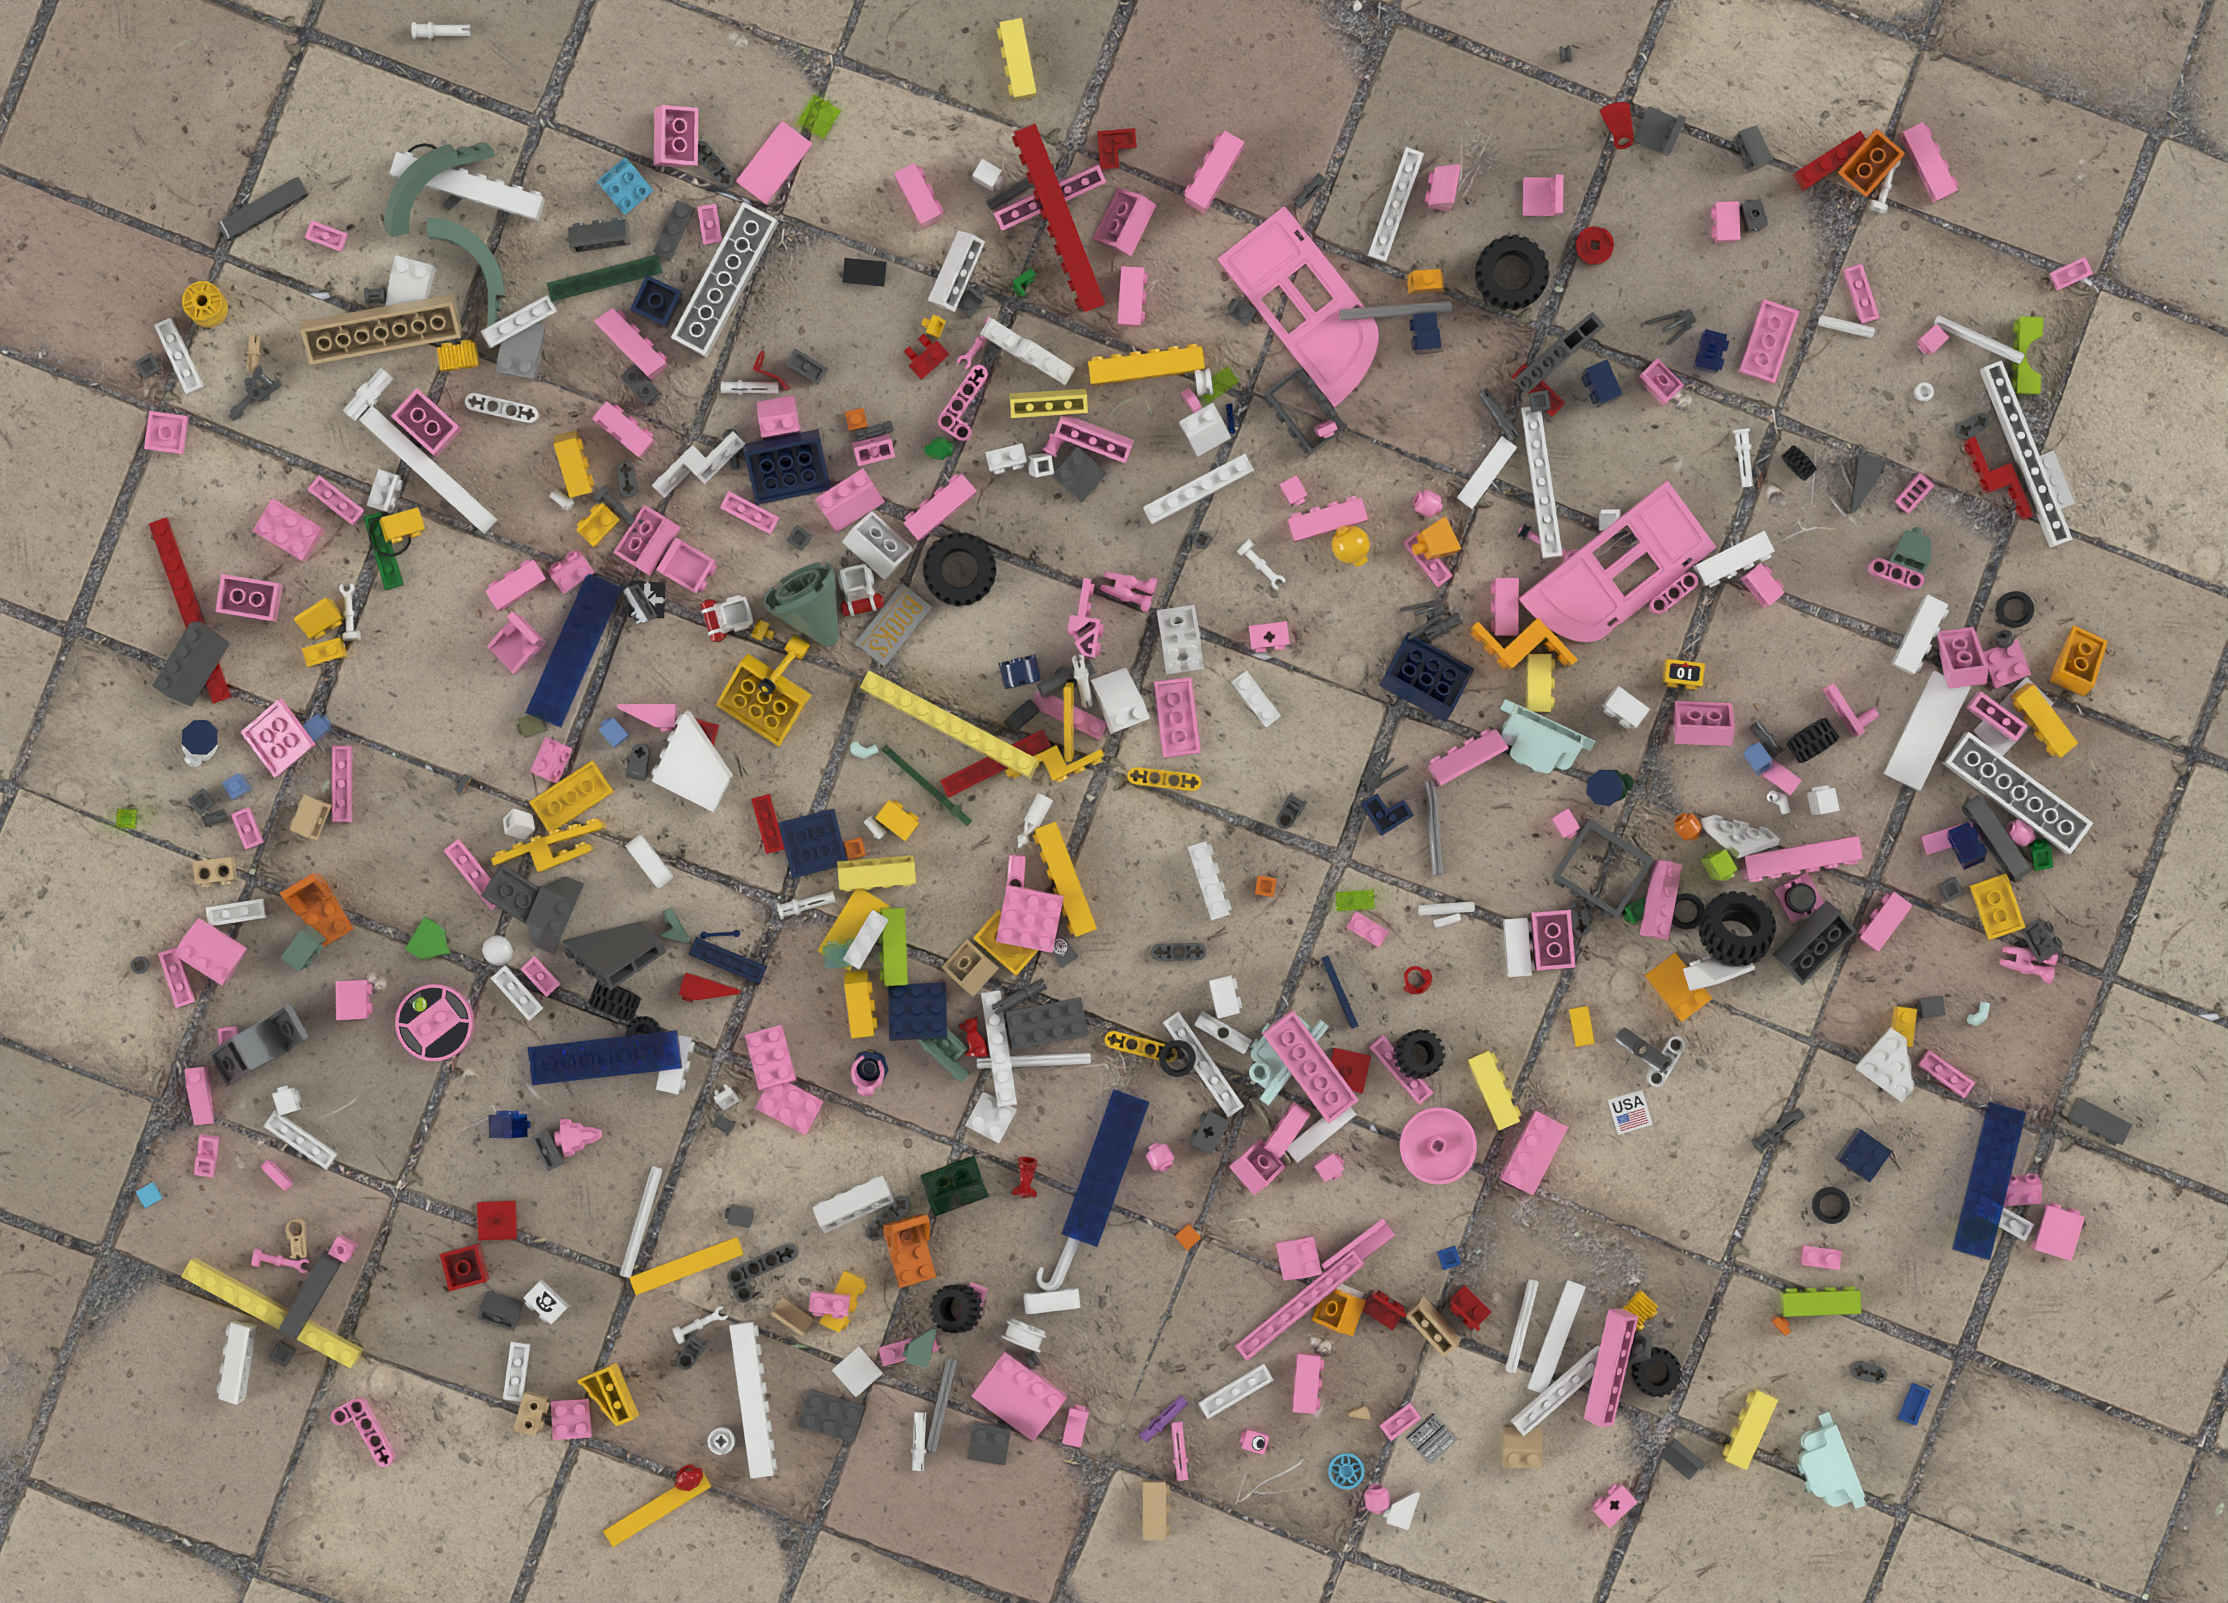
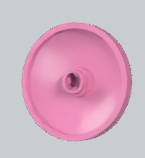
(1438, 1145)

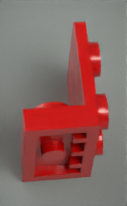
(1470, 1307)
(1383, 1310)

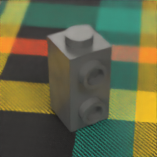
(641, 386)

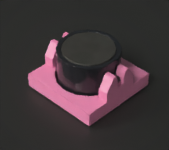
(1800, 898)

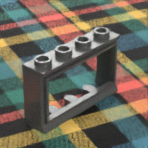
(1319, 397)

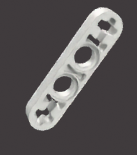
(502, 406)

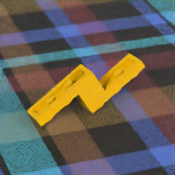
(1056, 765)
(541, 853)

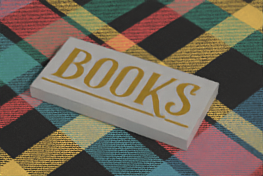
(893, 625)

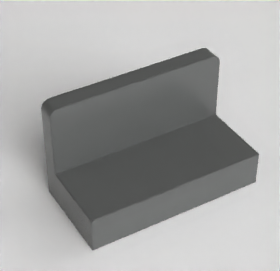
(500, 1310)
(1682, 1459)

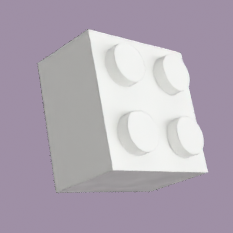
(1625, 708)

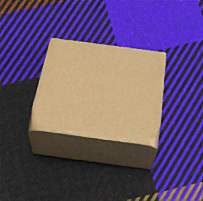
(1360, 1412)

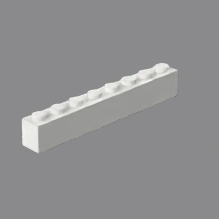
(478, 189)
(752, 1399)

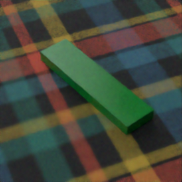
(387, 565)

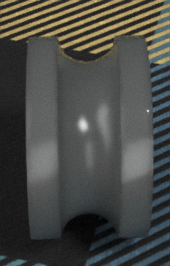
(1565, 54)
(1196, 537)
(2004, 638)
(141, 970)
(1033, 1360)

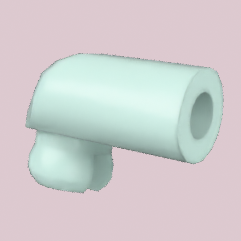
(863, 752)
(1981, 1016)

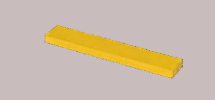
(686, 1265)
(652, 1512)

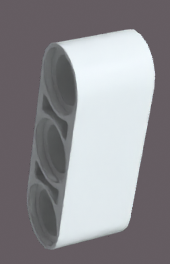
(649, 861)
(1672, 1054)
(1051, 1301)

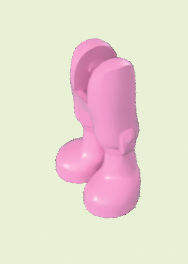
(1123, 588)
(2024, 965)

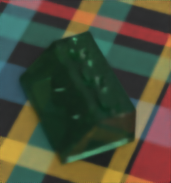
(954, 1186)

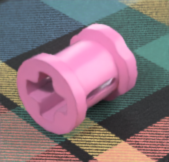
(1053, 445)

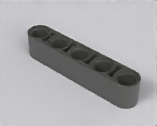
(263, 209)
(1996, 838)
(310, 1295)

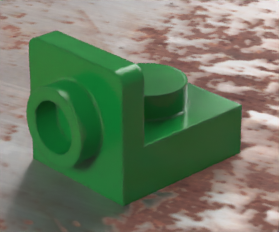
(1025, 279)
(2041, 854)
(1634, 911)

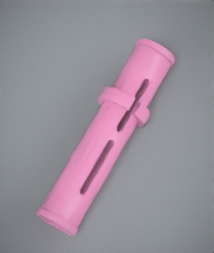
(1181, 1474)

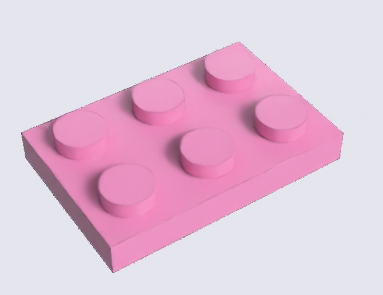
(770, 1057)
(790, 1106)

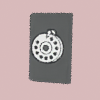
(1062, 950)

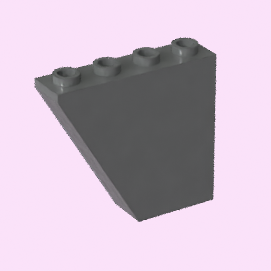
(1559, 352)
(615, 952)

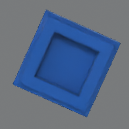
(1449, 1257)

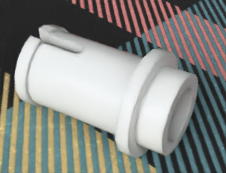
(564, 501)
(874, 826)

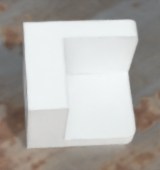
(1607, 517)
(518, 824)

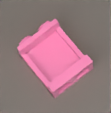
(687, 566)
(2058, 1231)

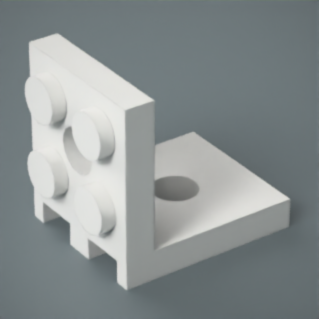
(1180, 639)

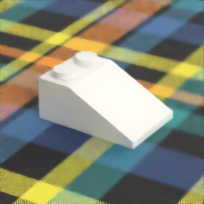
(409, 281)
(1119, 700)

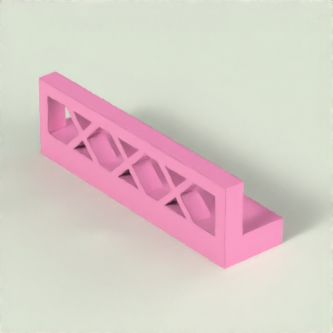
(1365, 1243)

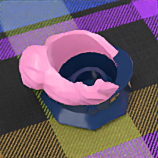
(868, 1071)

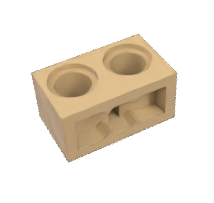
(214, 867)

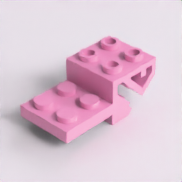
(1088, 643)

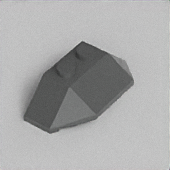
(552, 911)

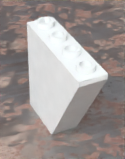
(692, 765)

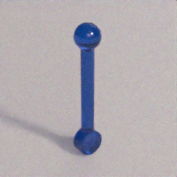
(736, 933)

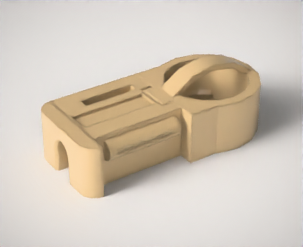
(297, 1241)

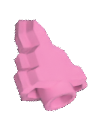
(575, 1136)

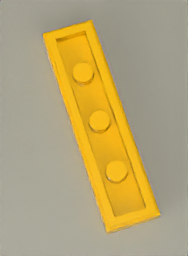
(1068, 721)

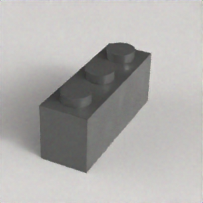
(2099, 1122)

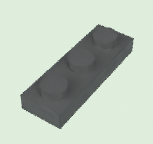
(674, 230)

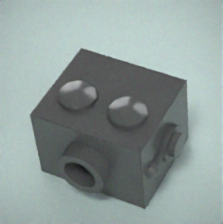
(1750, 222)

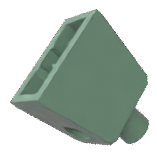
(1913, 551)

